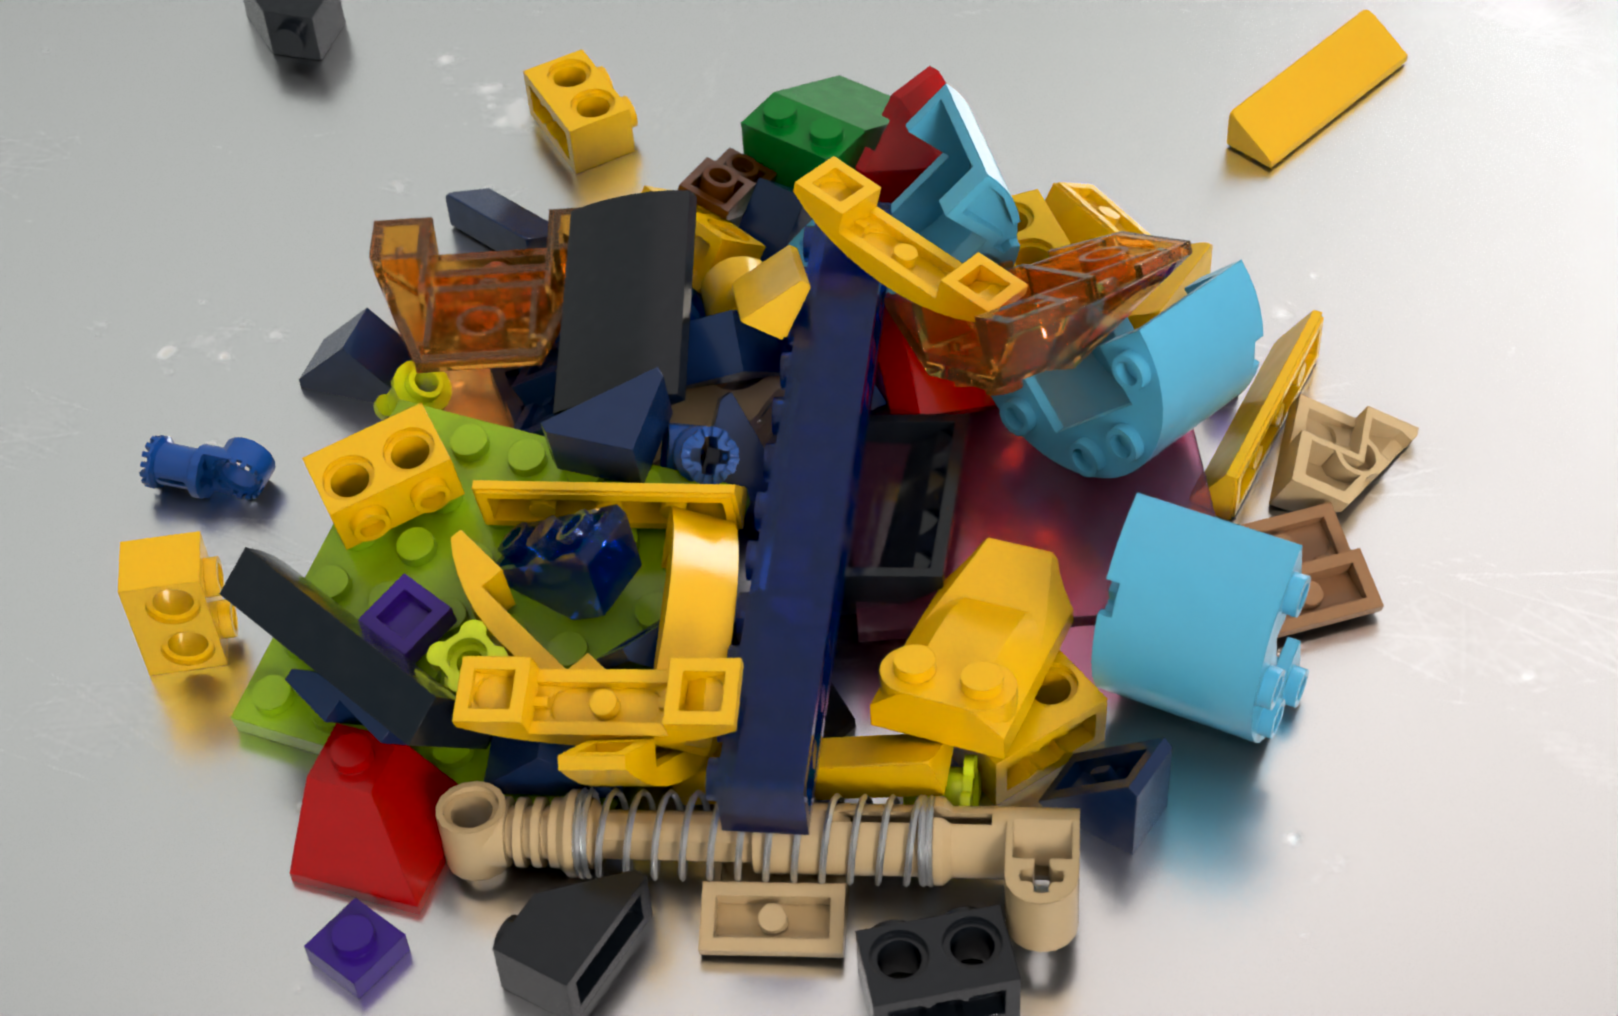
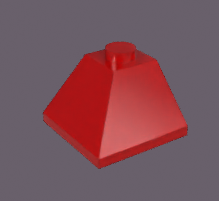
(370, 822)

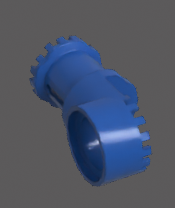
(683, 452)
(208, 467)

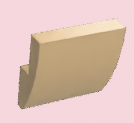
(772, 915)

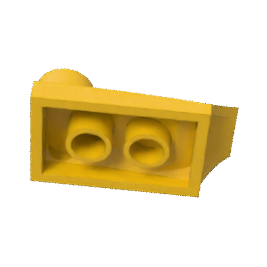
(978, 651)

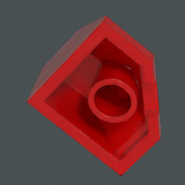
(899, 154)

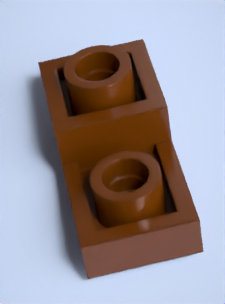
(726, 183)

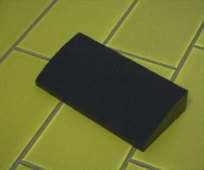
(626, 295)
(923, 513)
(346, 652)

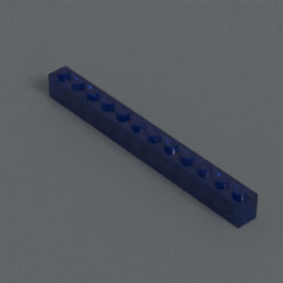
(803, 548)

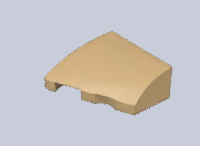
(1332, 454)

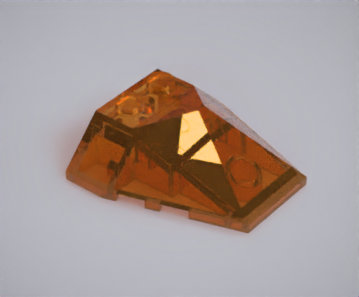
(474, 305)
(1060, 320)

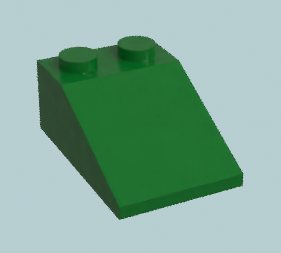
(813, 123)

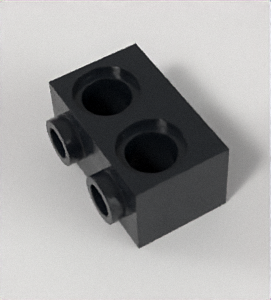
(932, 954)

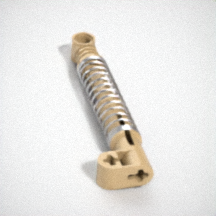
(924, 840)

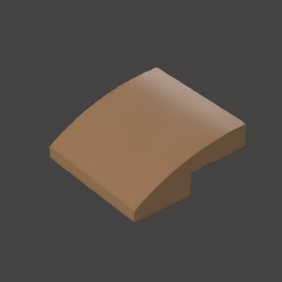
(1339, 576)

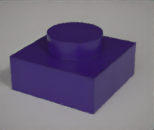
(409, 618)
(357, 948)

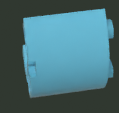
(962, 194)
(1144, 382)
(1201, 619)

